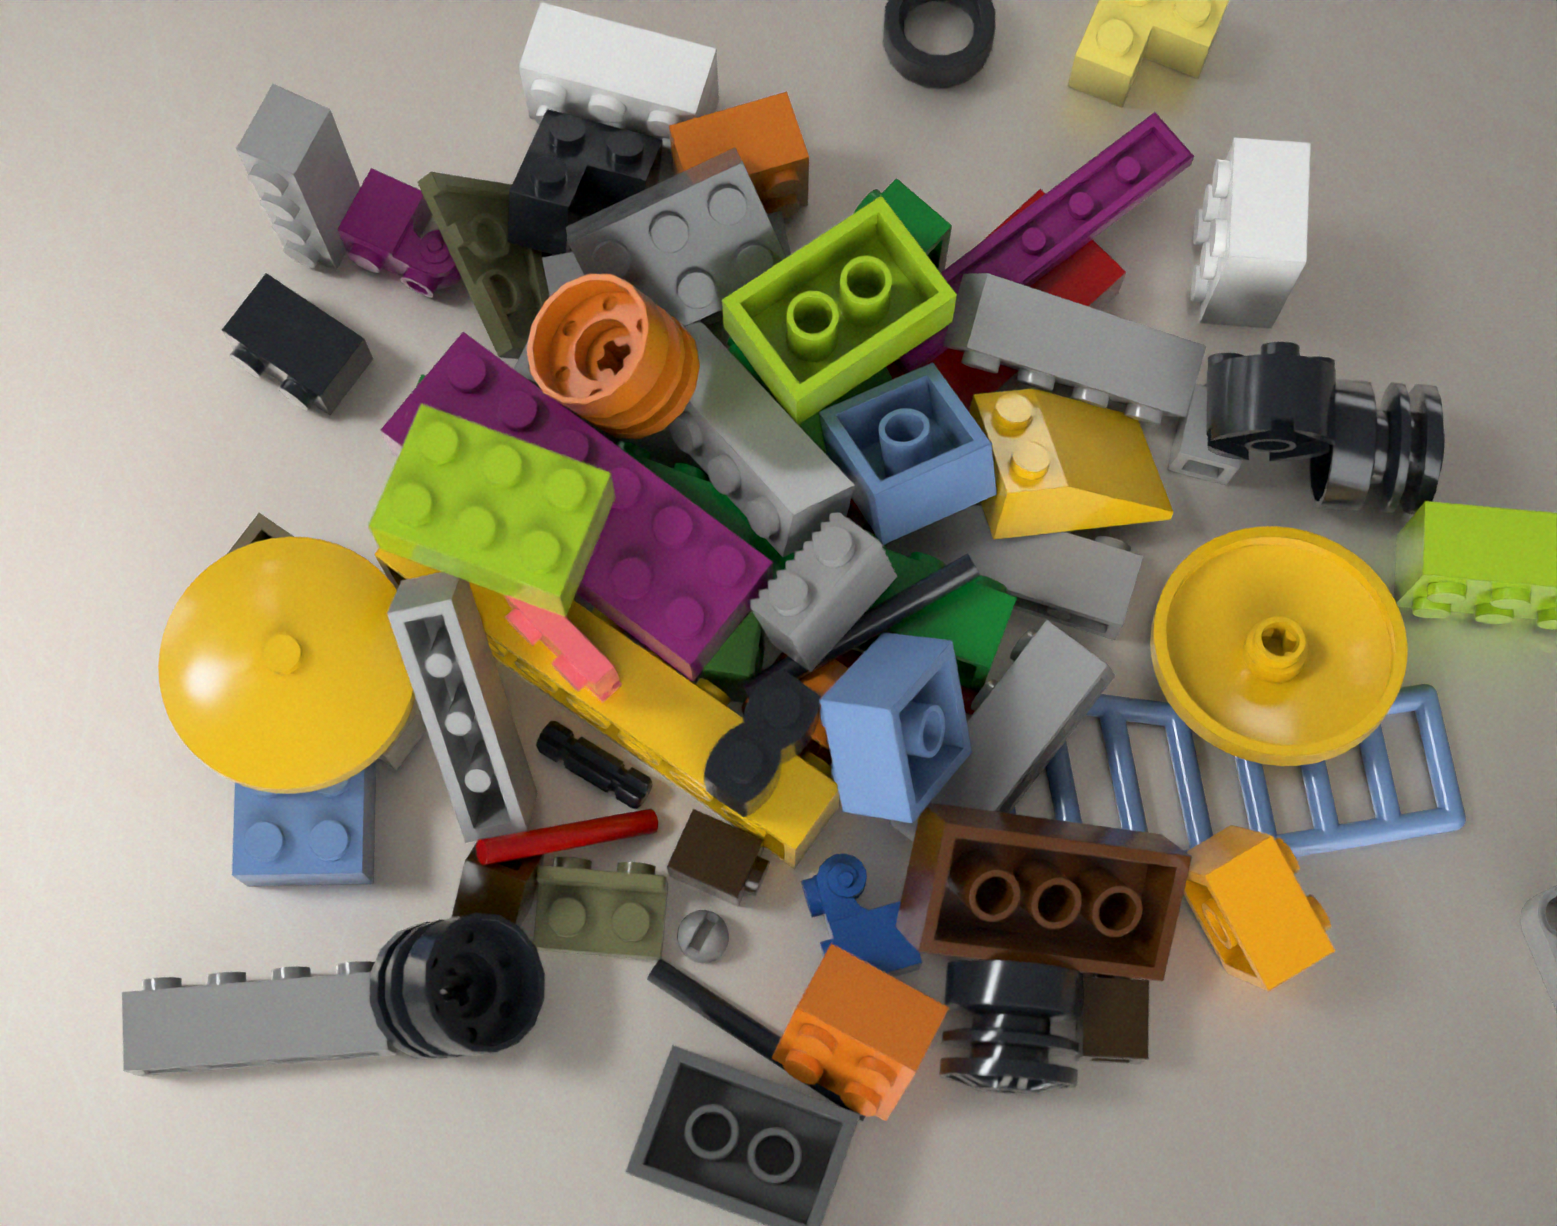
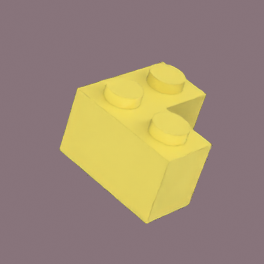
(1128, 30)

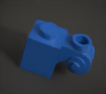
(858, 930)

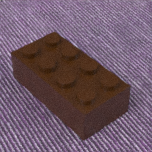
(1042, 892)

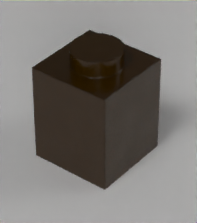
(718, 859)
(498, 887)
(1113, 1020)

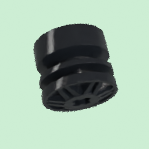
(1388, 447)
(457, 987)
(1011, 1025)

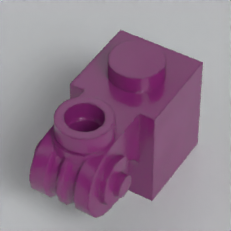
(386, 233)

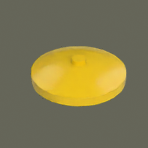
(1278, 646)
(285, 666)

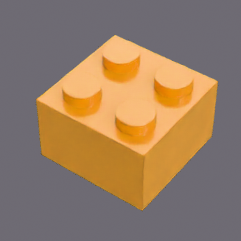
(1255, 908)

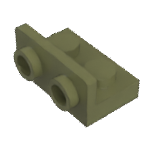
(601, 909)

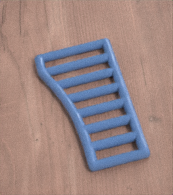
(1327, 832)

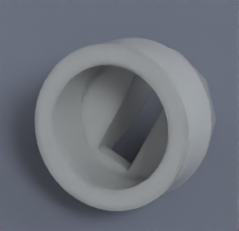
(714, 943)

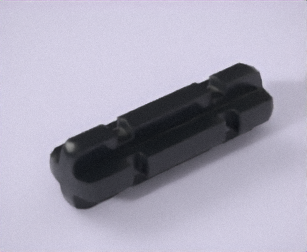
(594, 764)

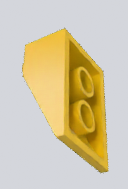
(1065, 465)

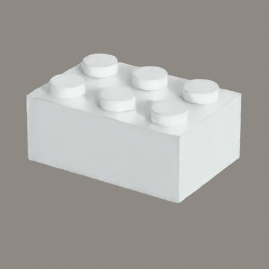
(616, 74)
(1252, 232)

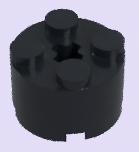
(1271, 403)

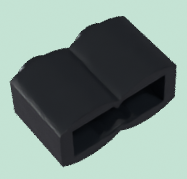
(774, 730)

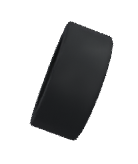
(938, 70)

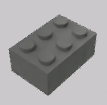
(683, 238)
(742, 1142)

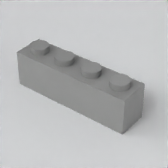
(300, 175)
(1073, 346)
(757, 451)
(1049, 574)
(463, 705)
(1023, 721)
(250, 1022)

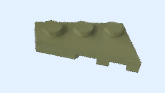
(501, 277)

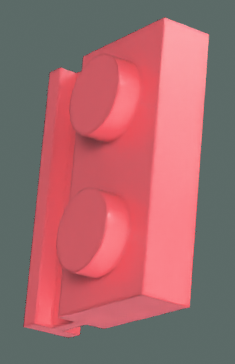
(576, 658)

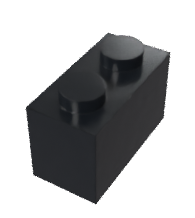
(296, 345)

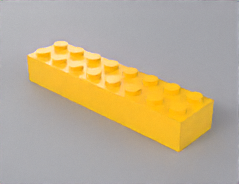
(655, 717)

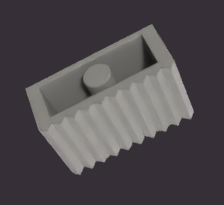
(823, 590)

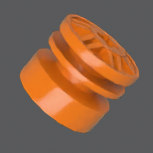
(613, 356)

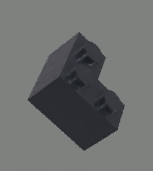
(574, 173)

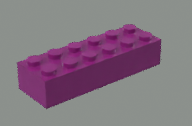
(659, 560)

